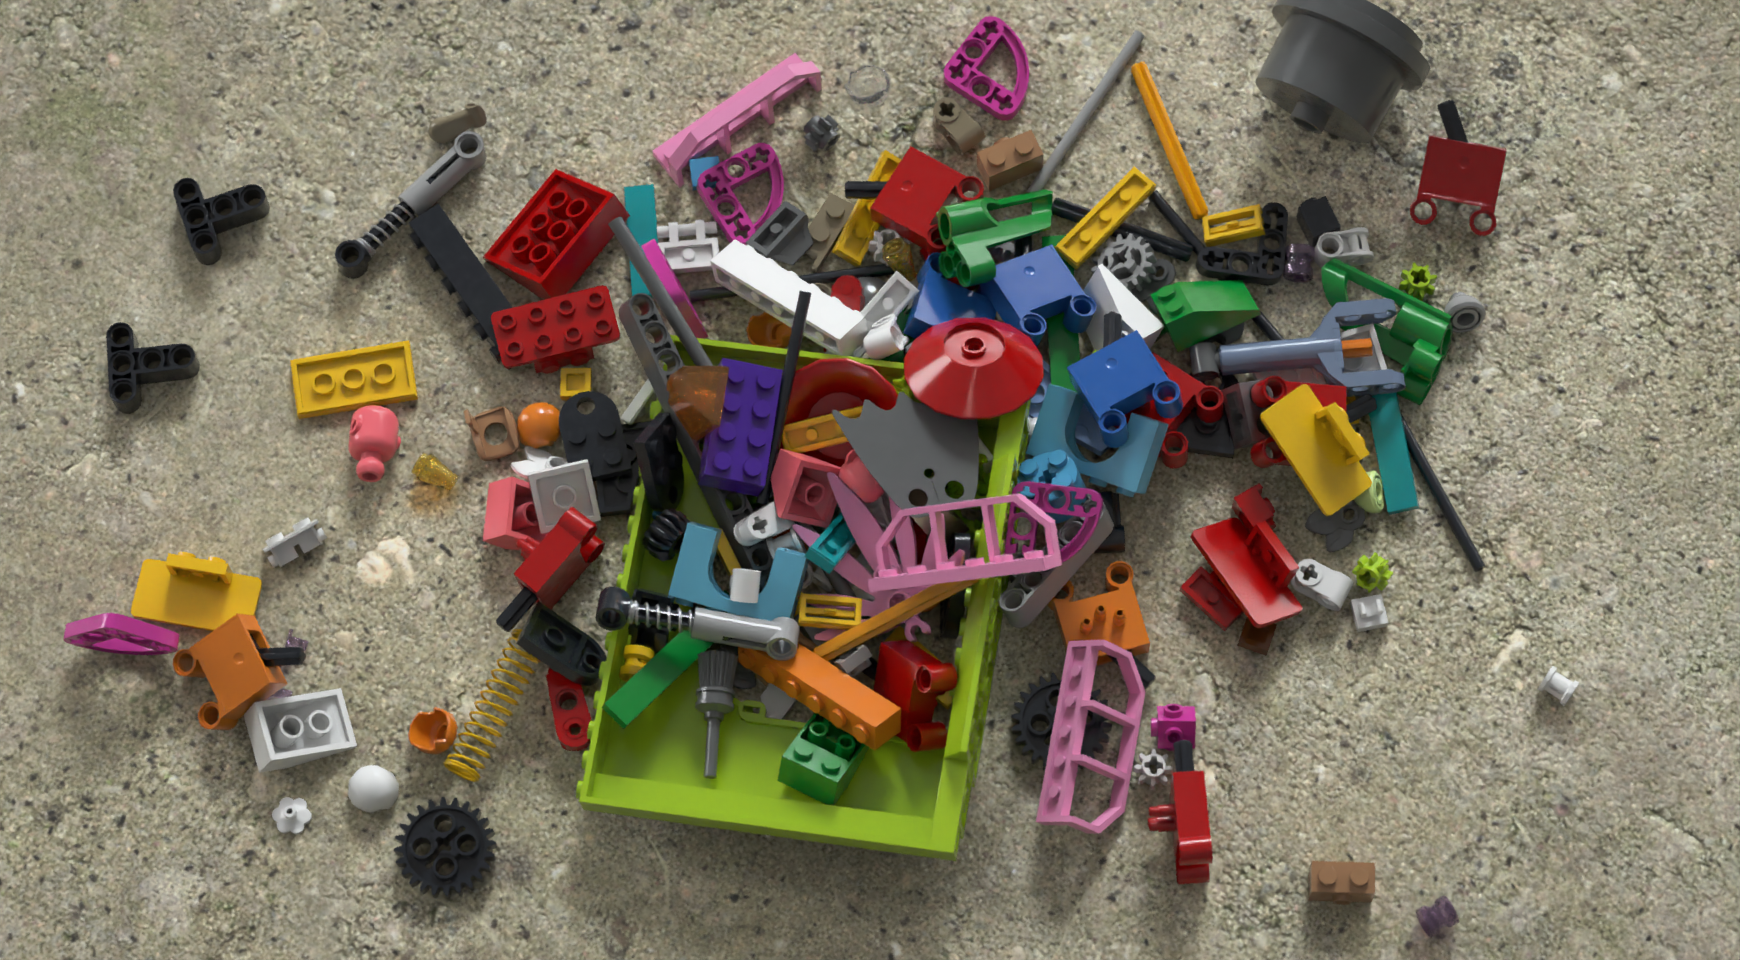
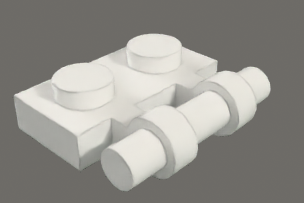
(689, 254)

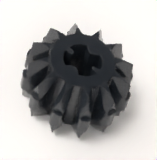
(666, 534)

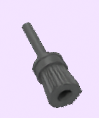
(715, 699)

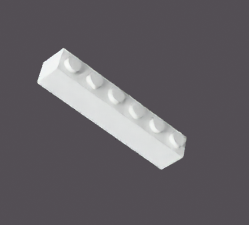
(777, 293)

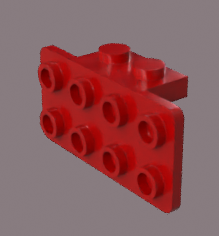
(556, 330)
(1251, 568)

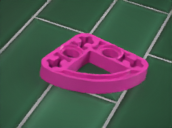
(973, 77)
(727, 183)
(670, 281)
(1041, 500)
(120, 635)

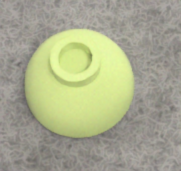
(1373, 498)

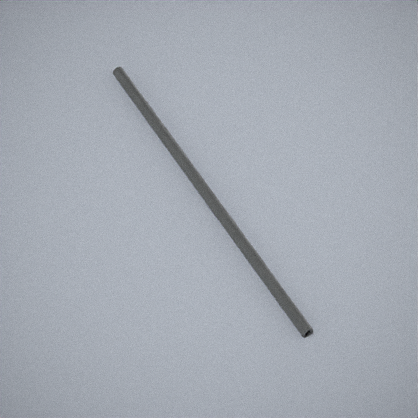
(689, 341)

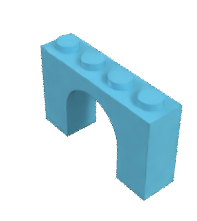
(1130, 465)
(696, 583)

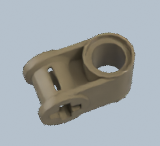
(960, 129)

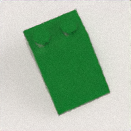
(1202, 309)

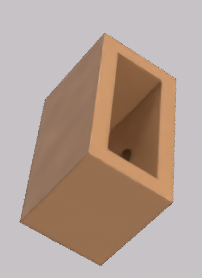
(1010, 160)
(1341, 882)

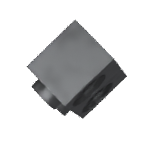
(1244, 415)

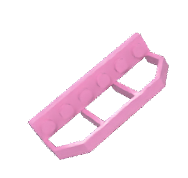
(735, 113)
(973, 568)
(1069, 732)

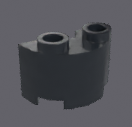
(651, 636)

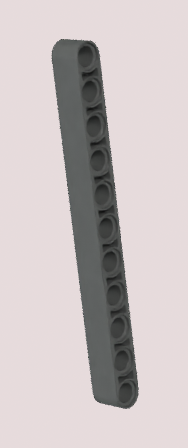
(665, 350)

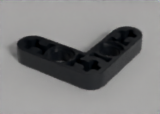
(1256, 261)

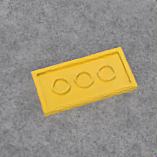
(353, 379)

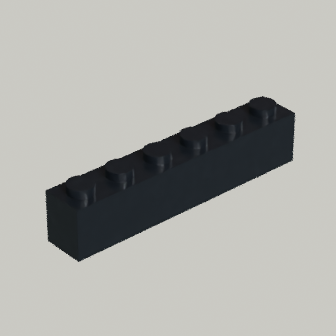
(460, 272)

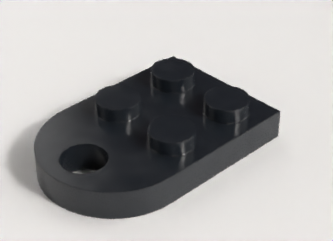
(594, 435)
(1209, 438)
(660, 463)
(561, 646)

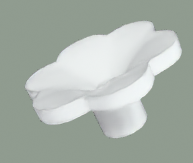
(296, 820)

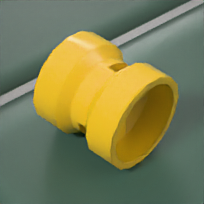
(635, 658)

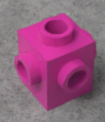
(1174, 724)

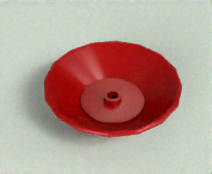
(973, 368)
(836, 386)

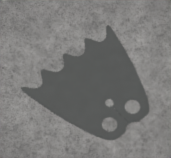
(906, 442)

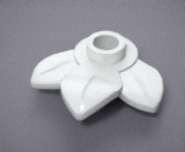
(536, 460)

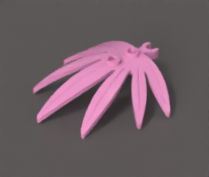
(866, 533)

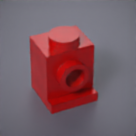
(1253, 509)

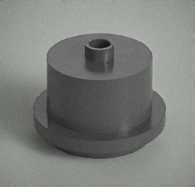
(1340, 65)

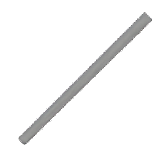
(1086, 112)

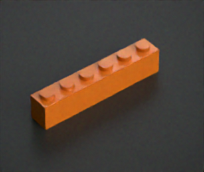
(829, 693)

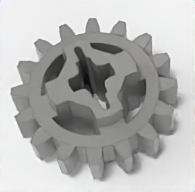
(1127, 260)

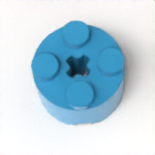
(1052, 469)

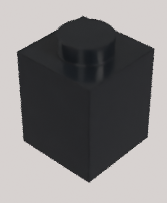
(1316, 219)

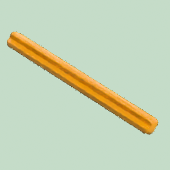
(1169, 140)
(890, 618)

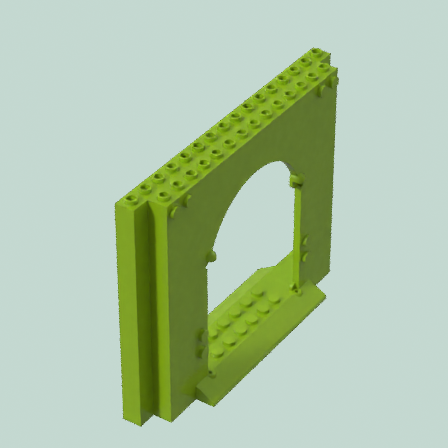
(896, 796)

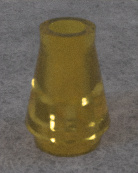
(899, 257)
(433, 471)

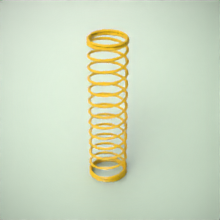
(461, 769)

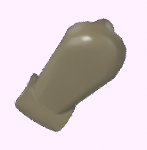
(447, 128)

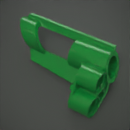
(970, 230)
(1417, 337)

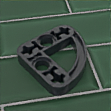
(953, 608)

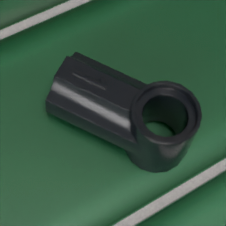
(1116, 540)

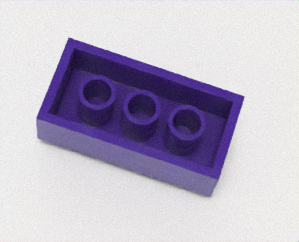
(739, 449)

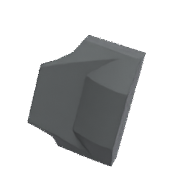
(783, 235)

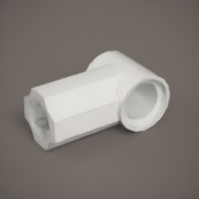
(745, 585)

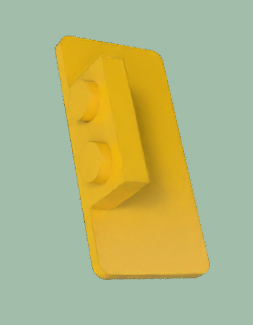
(1319, 447)
(193, 592)

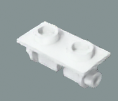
(304, 535)

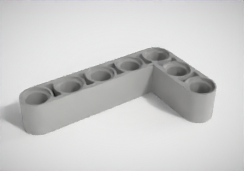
(1034, 590)

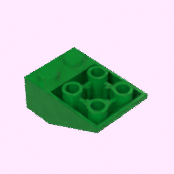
(821, 760)

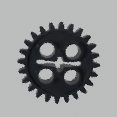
(1038, 708)
(466, 864)

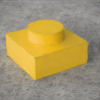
(575, 381)

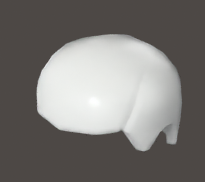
(373, 788)

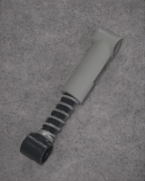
(413, 202)
(775, 637)

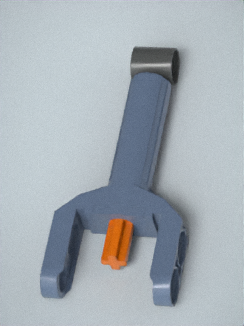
(1320, 351)

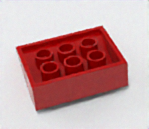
(556, 235)

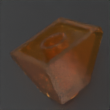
(698, 397)

